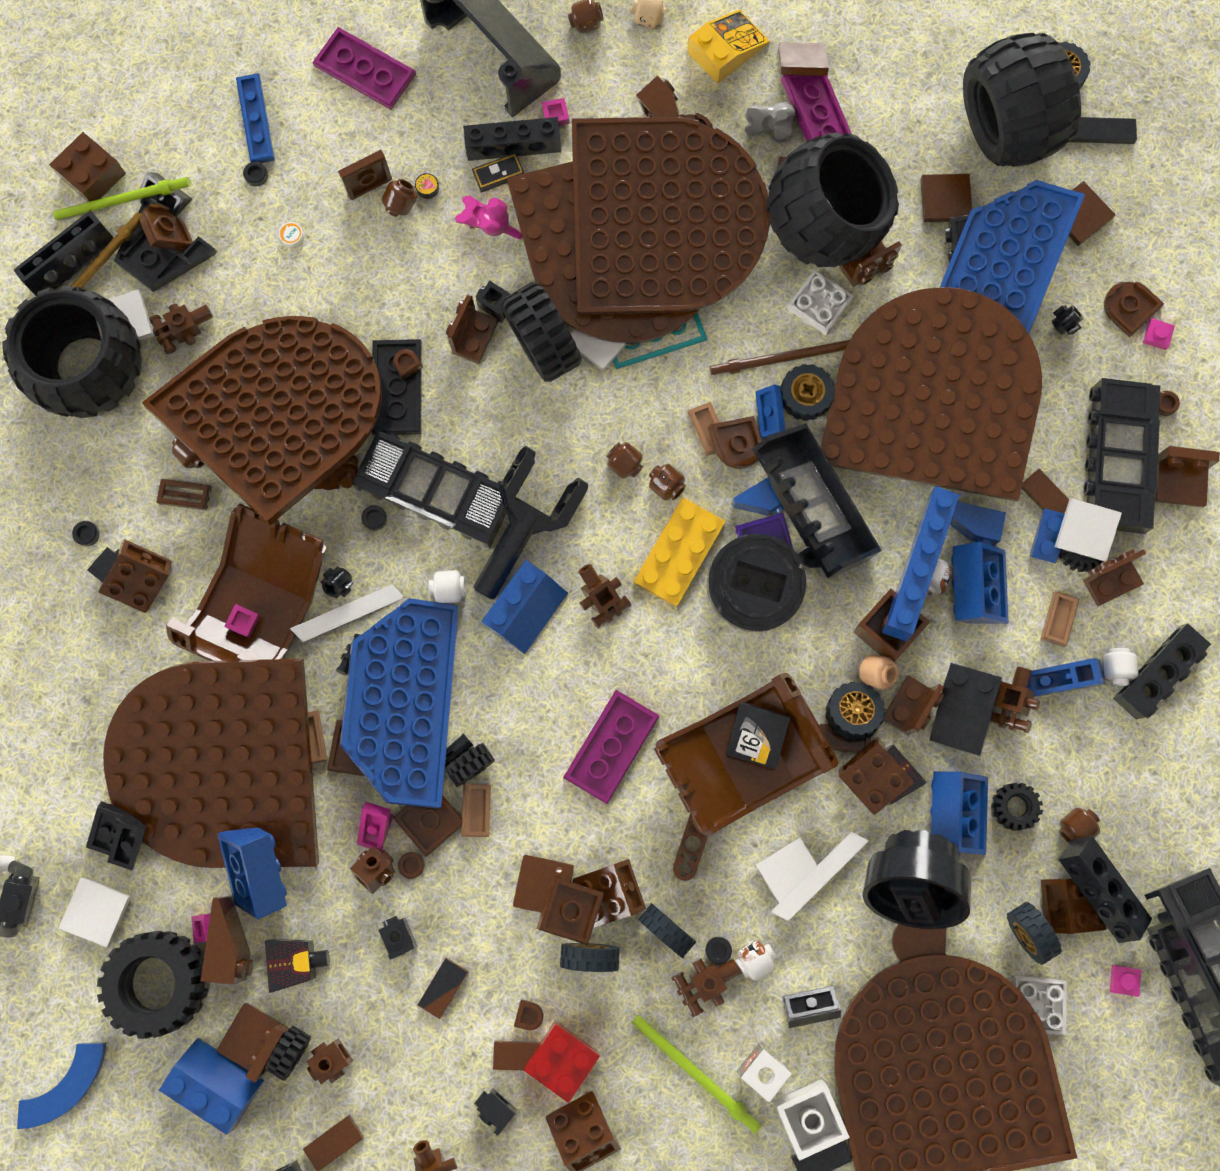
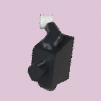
(16, 896)

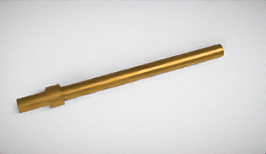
(124, 233)

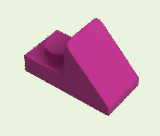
(374, 826)

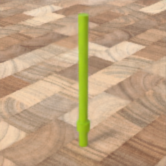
(163, 187)
(736, 1109)

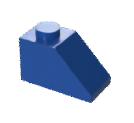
(759, 499)

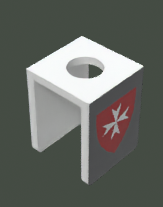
(754, 1063)

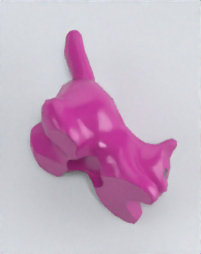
(490, 218)

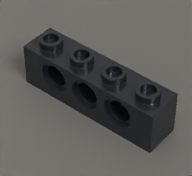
(511, 137)
(64, 254)
(1193, 648)
(1105, 889)

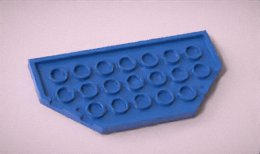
(1014, 247)
(402, 702)

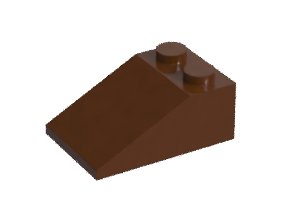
(658, 99)
(226, 947)

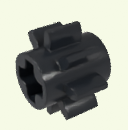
(1067, 320)
(337, 582)

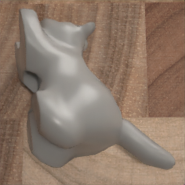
(770, 118)

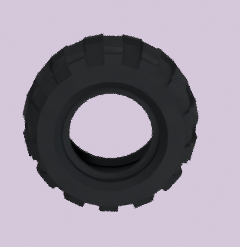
(1022, 99)
(855, 184)
(47, 327)

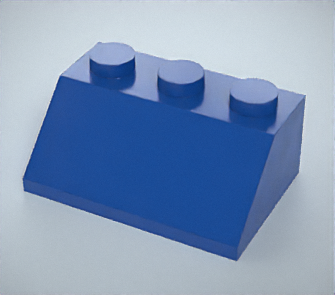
(980, 584)
(524, 607)
(960, 810)
(253, 871)
(211, 1086)

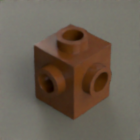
(373, 869)
(336, 1056)

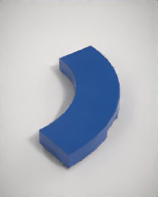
(68, 1092)

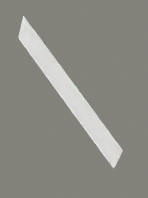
(347, 613)
(819, 876)

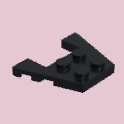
(157, 265)

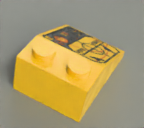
(725, 44)

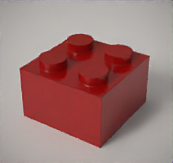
(561, 1061)

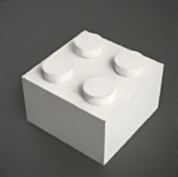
(811, 1119)

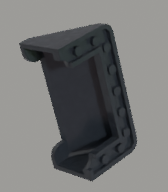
(529, 67)

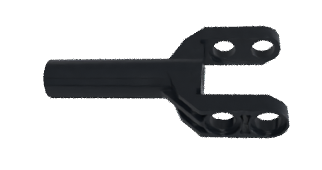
(524, 522)

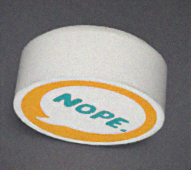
(291, 234)

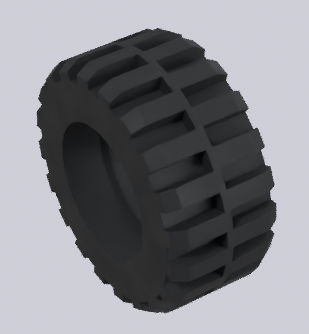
(541, 331)
(118, 984)

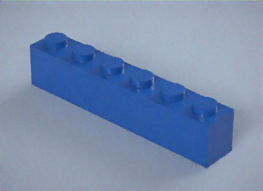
(921, 564)

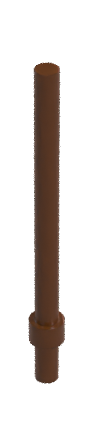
(736, 365)

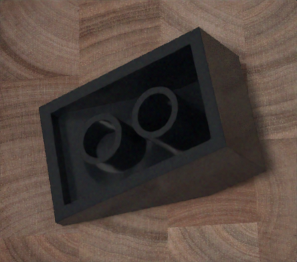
(966, 709)

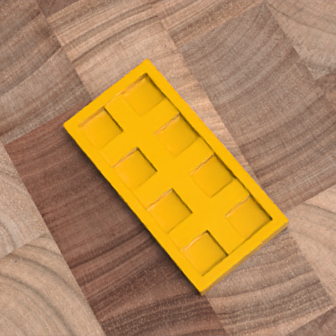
(679, 552)

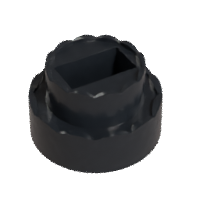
(762, 561)
(918, 881)

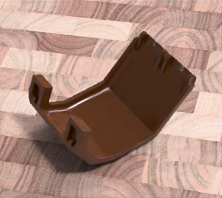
(264, 571)
(726, 788)

